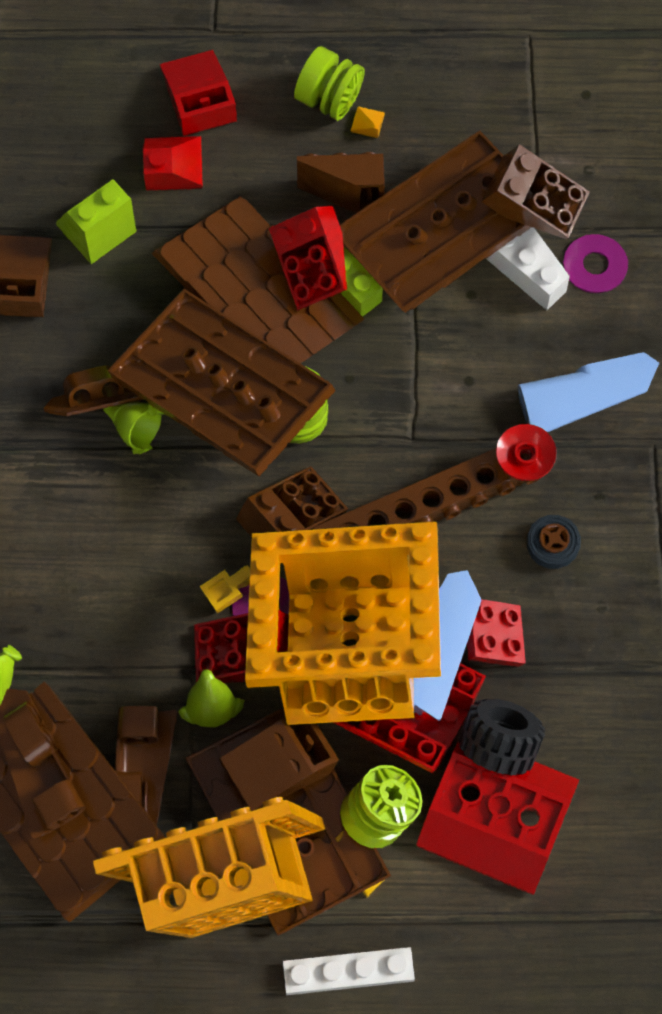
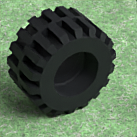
(501, 736)

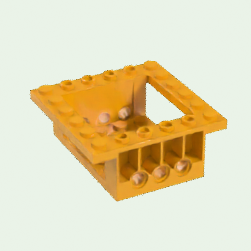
(364, 571)
(218, 871)

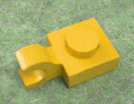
(223, 589)

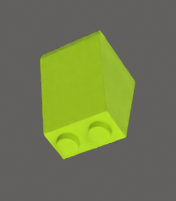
(99, 221)

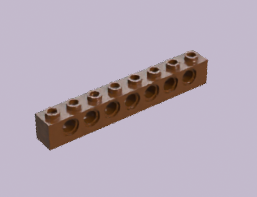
(436, 488)

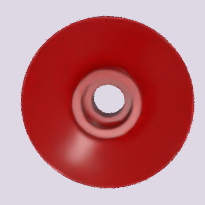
(529, 440)

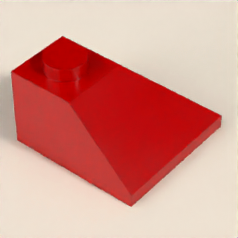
(173, 163)

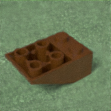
(343, 179)
(535, 193)
(24, 275)
(291, 505)
(279, 762)

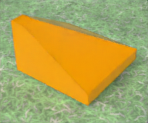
(367, 122)

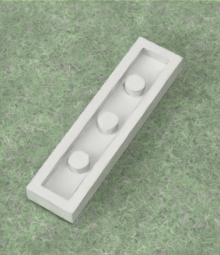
(348, 971)

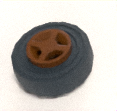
(557, 531)

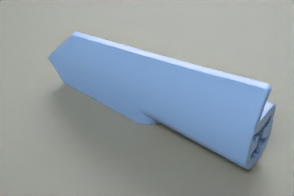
(590, 389)
(458, 611)

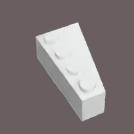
(532, 268)

